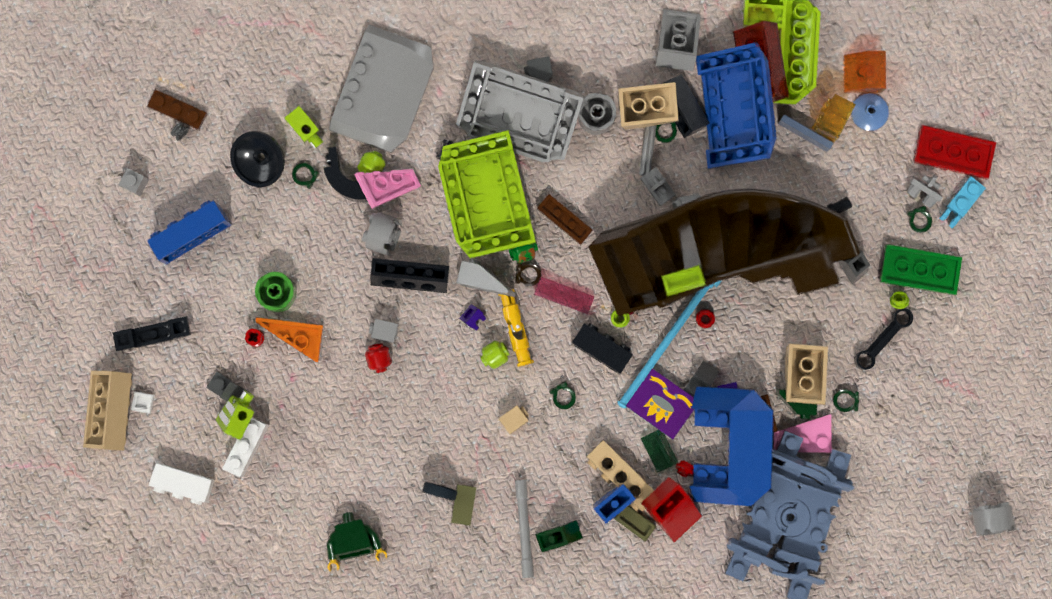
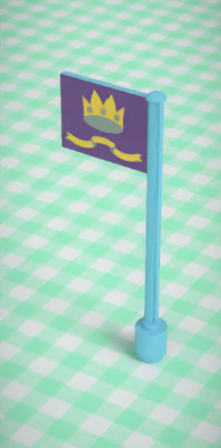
(654, 395)

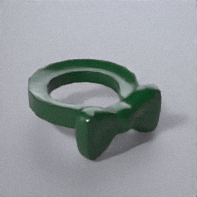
(673, 125)
(315, 174)
(911, 214)
(563, 385)
(853, 407)

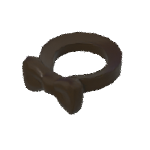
(519, 268)

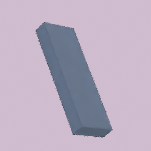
(805, 133)

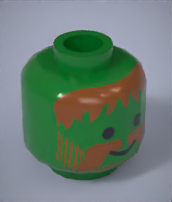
(523, 253)

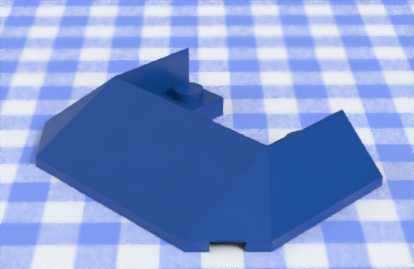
(749, 446)

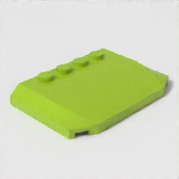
(485, 195)

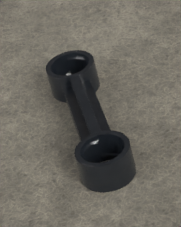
(883, 339)

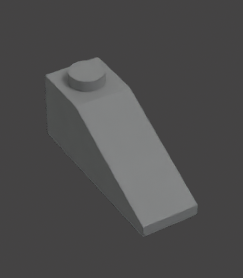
(479, 277)

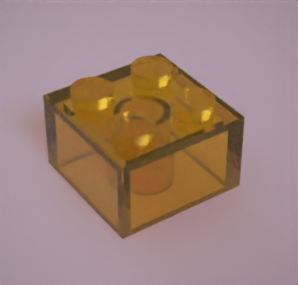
(833, 118)

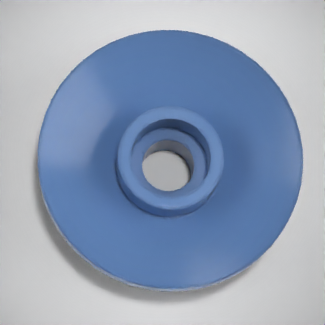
(866, 120)

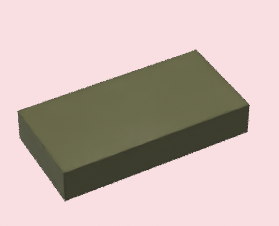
(463, 505)
(635, 523)

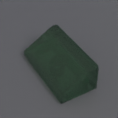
(659, 450)

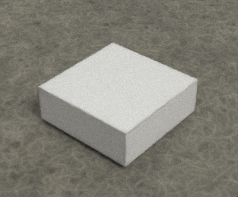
(142, 402)

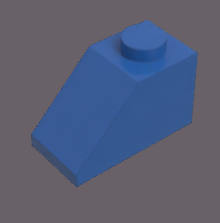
(613, 503)

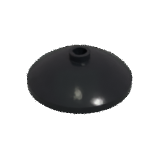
(249, 164)

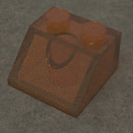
(865, 72)

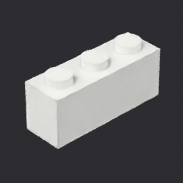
(245, 449)
(181, 483)

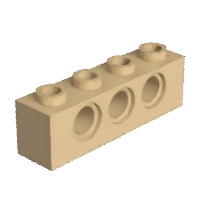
(603, 451)

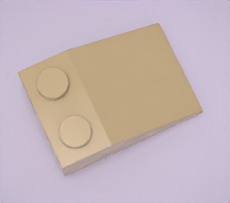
(648, 105)
(806, 374)

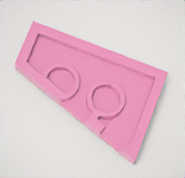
(386, 186)
(815, 434)

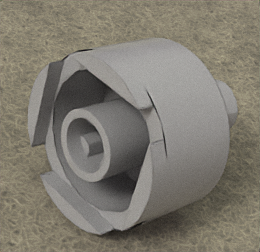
(598, 103)
(382, 233)
(994, 519)

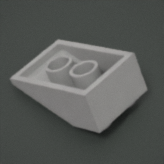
(678, 40)

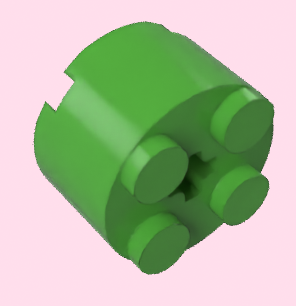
(270, 282)

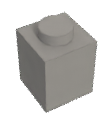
(133, 182)
(384, 331)

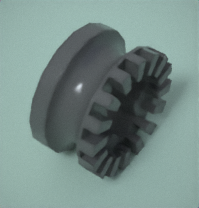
(179, 131)

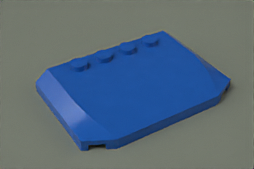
(737, 105)

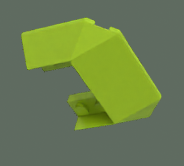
(799, 40)

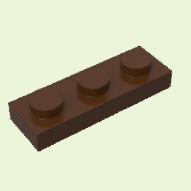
(177, 109)
(564, 219)

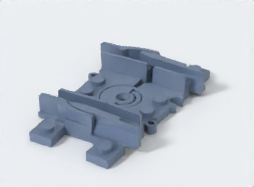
(811, 519)

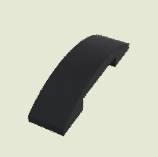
(152, 334)

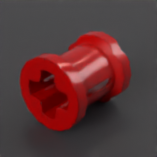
(248, 336)

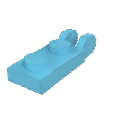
(963, 200)

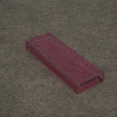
(564, 295)

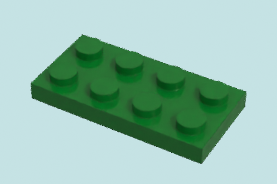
(920, 269)

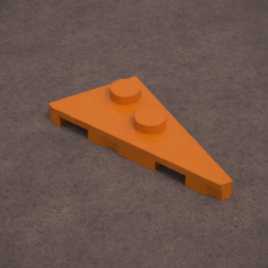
(301, 336)

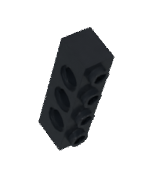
(409, 275)

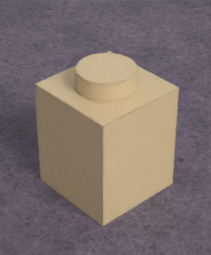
(514, 419)

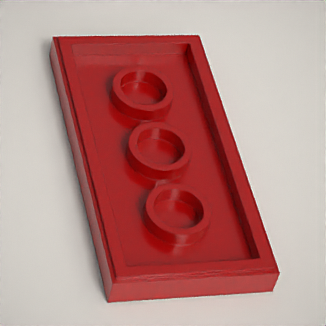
(954, 152)

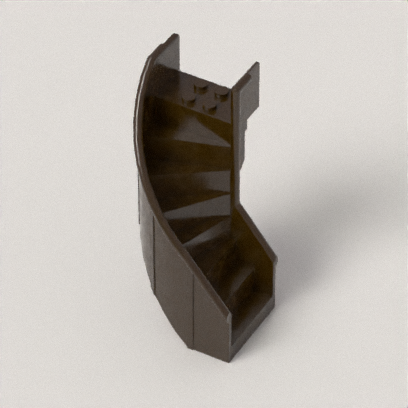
(728, 235)

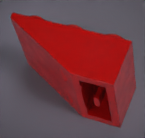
(671, 509)

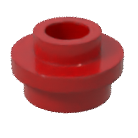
(711, 316)
(684, 468)

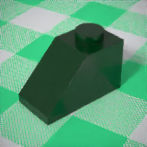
(803, 409)
(559, 536)

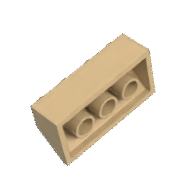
(107, 410)

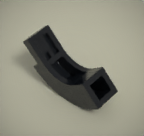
(346, 188)

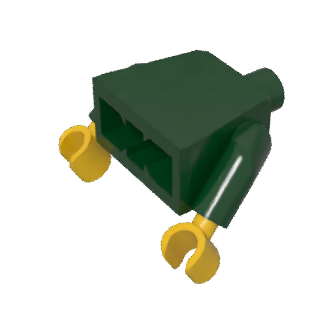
(352, 540)

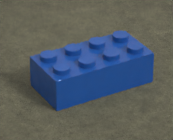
(189, 232)

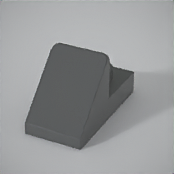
(703, 377)
(224, 387)

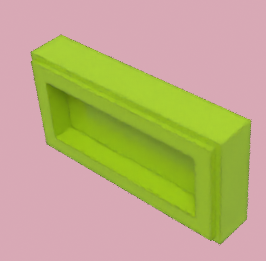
(683, 280)

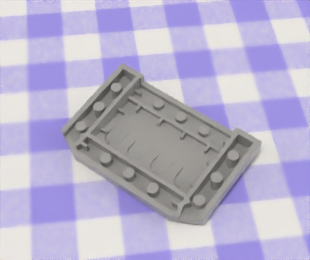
(383, 90)
(533, 110)

